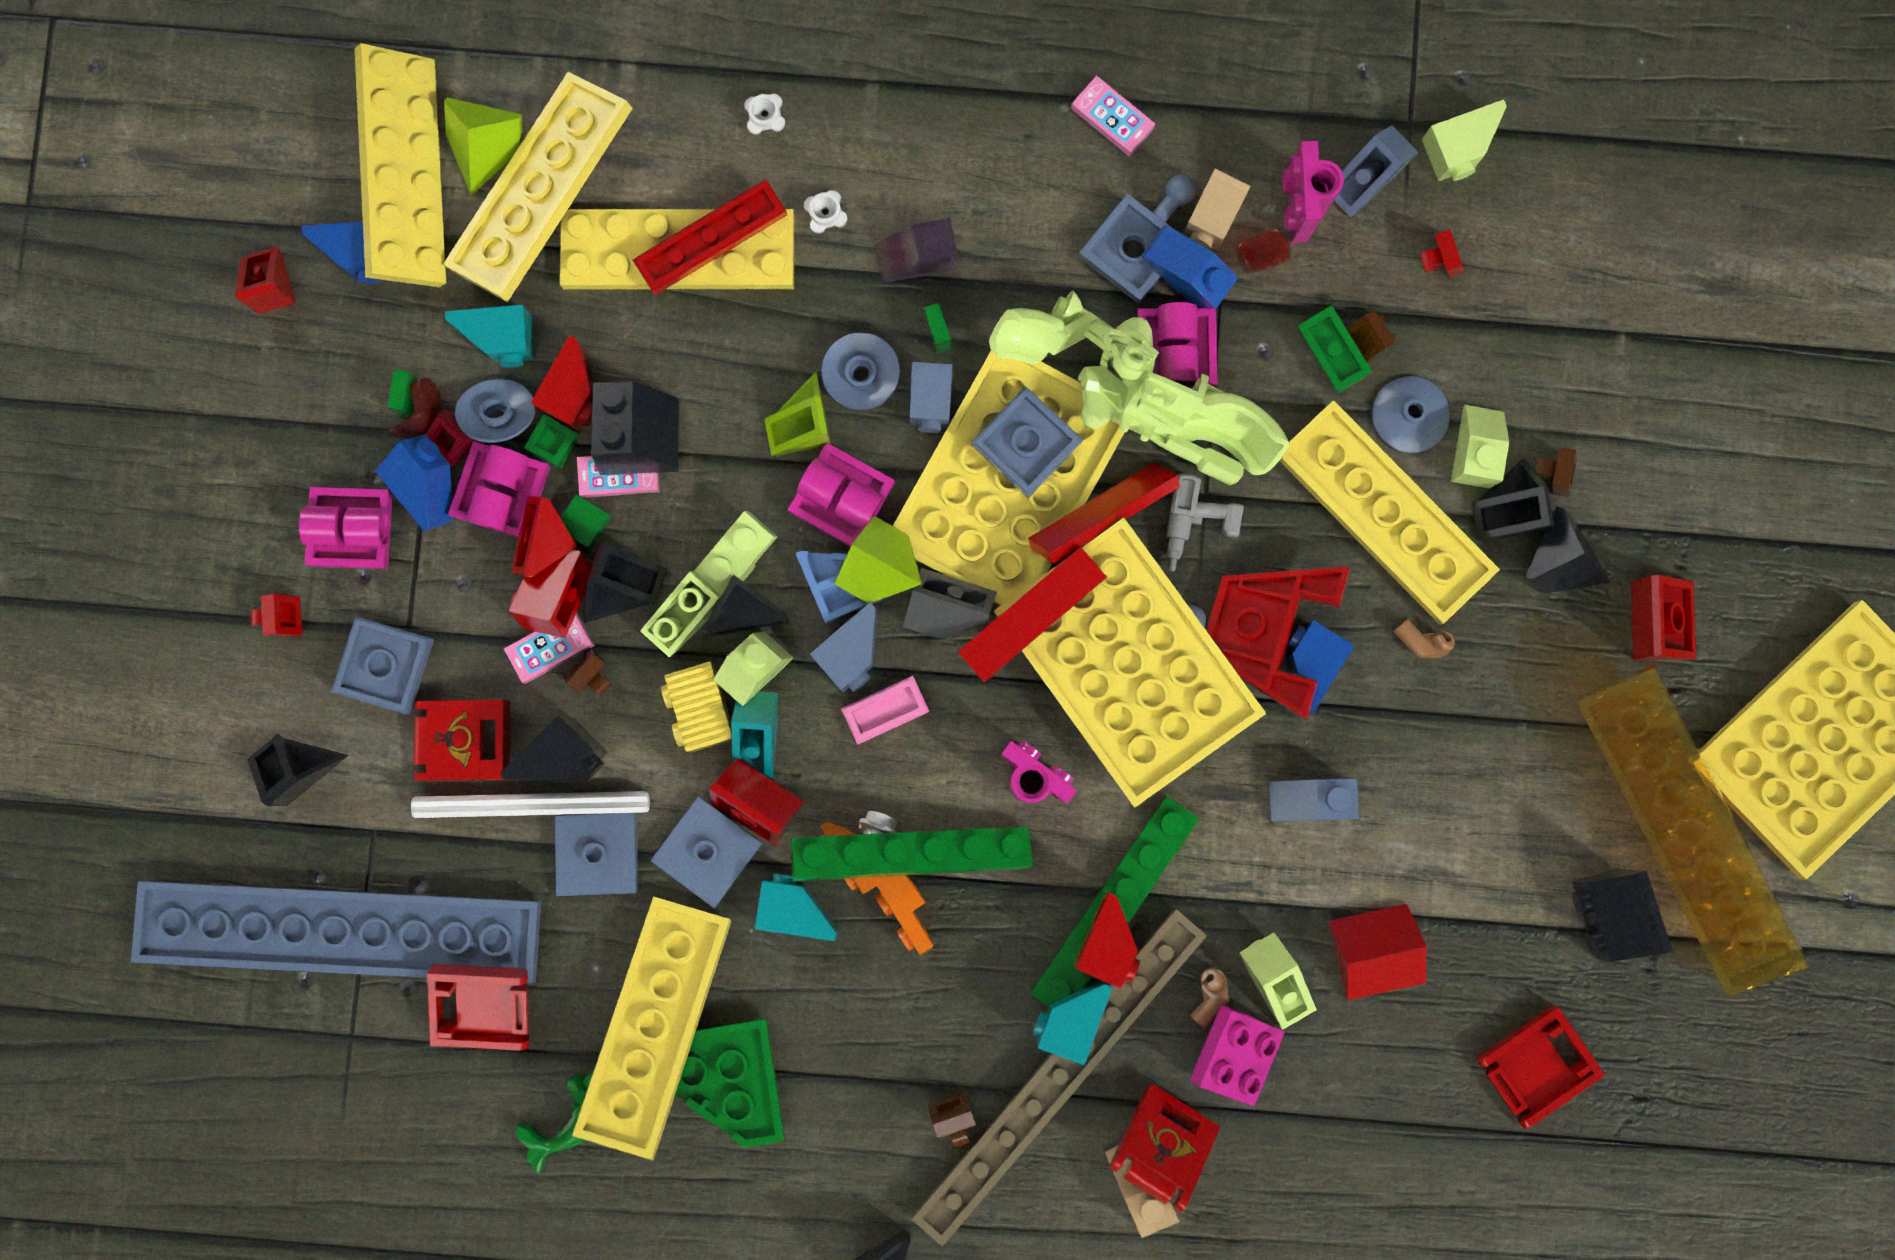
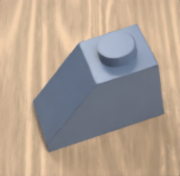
(1374, 169)
(931, 396)
(850, 651)
(1313, 800)

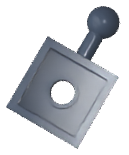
(1134, 222)

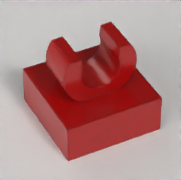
(1445, 255)
(278, 615)

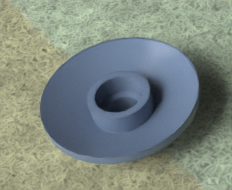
(860, 352)
(494, 410)
(1395, 424)

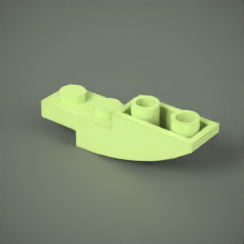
(701, 589)

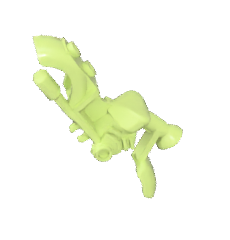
(1140, 400)

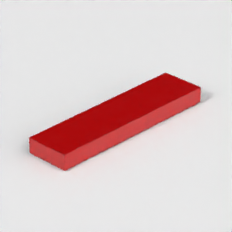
(710, 237)
(1103, 512)
(1032, 614)

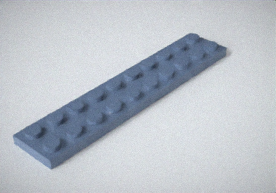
(330, 930)

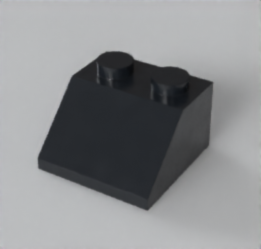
(634, 429)
(558, 753)
(1621, 915)

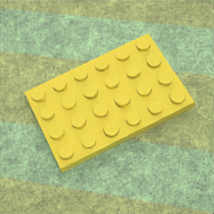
(973, 519)
(1139, 671)
(1815, 744)

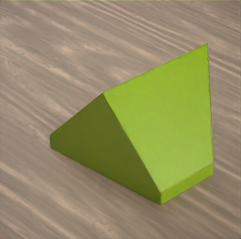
(481, 139)
(799, 422)
(879, 563)

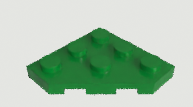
(734, 1082)

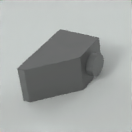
(946, 605)

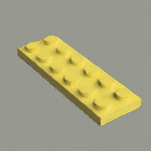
(399, 166)
(538, 186)
(603, 242)
(1387, 513)
(652, 1028)

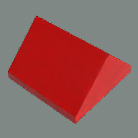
(1663, 619)
(754, 801)
(1379, 951)

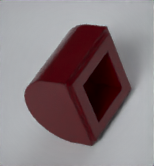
(449, 438)

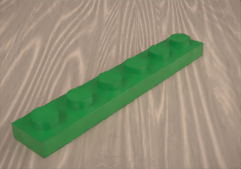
(910, 853)
(1130, 883)

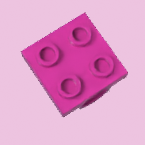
(1311, 190)
(1184, 341)
(497, 488)
(840, 494)
(347, 528)
(1053, 780)
(1237, 1055)

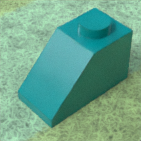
(499, 332)
(755, 732)
(792, 910)
(1072, 1023)

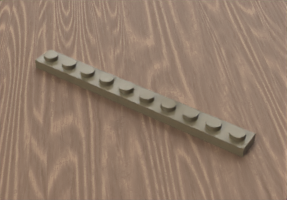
(1053, 1085)

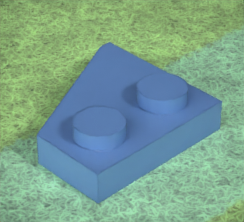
(821, 573)

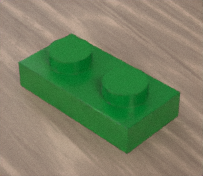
(1334, 349)

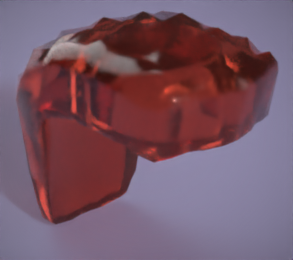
(1263, 251)
(426, 408)

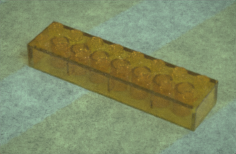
(1692, 831)

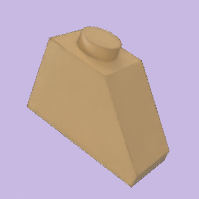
(1216, 210)
(1147, 1212)

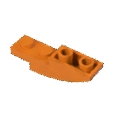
(897, 896)

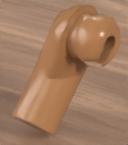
(1424, 645)
(1214, 995)

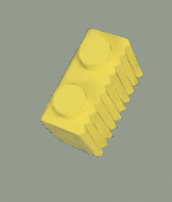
(698, 707)

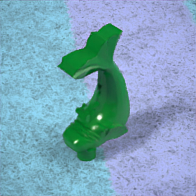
(541, 1146)

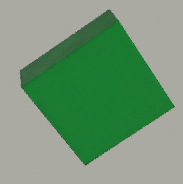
(937, 328)
(400, 394)
(552, 441)
(584, 521)

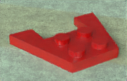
(1255, 621)

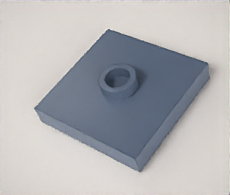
(1026, 442)
(382, 665)
(706, 852)
(596, 854)

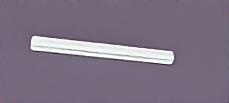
(530, 804)

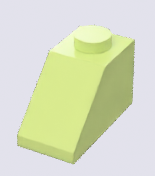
(1462, 141)
(1481, 448)
(751, 666)
(1278, 980)

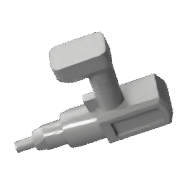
(1186, 511)

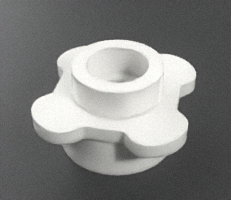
(760, 103)
(821, 201)
(877, 823)

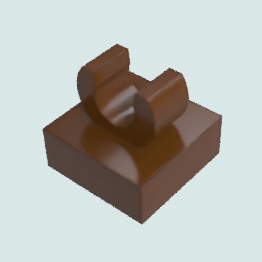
(1371, 335)
(1559, 471)
(587, 673)
(952, 1118)

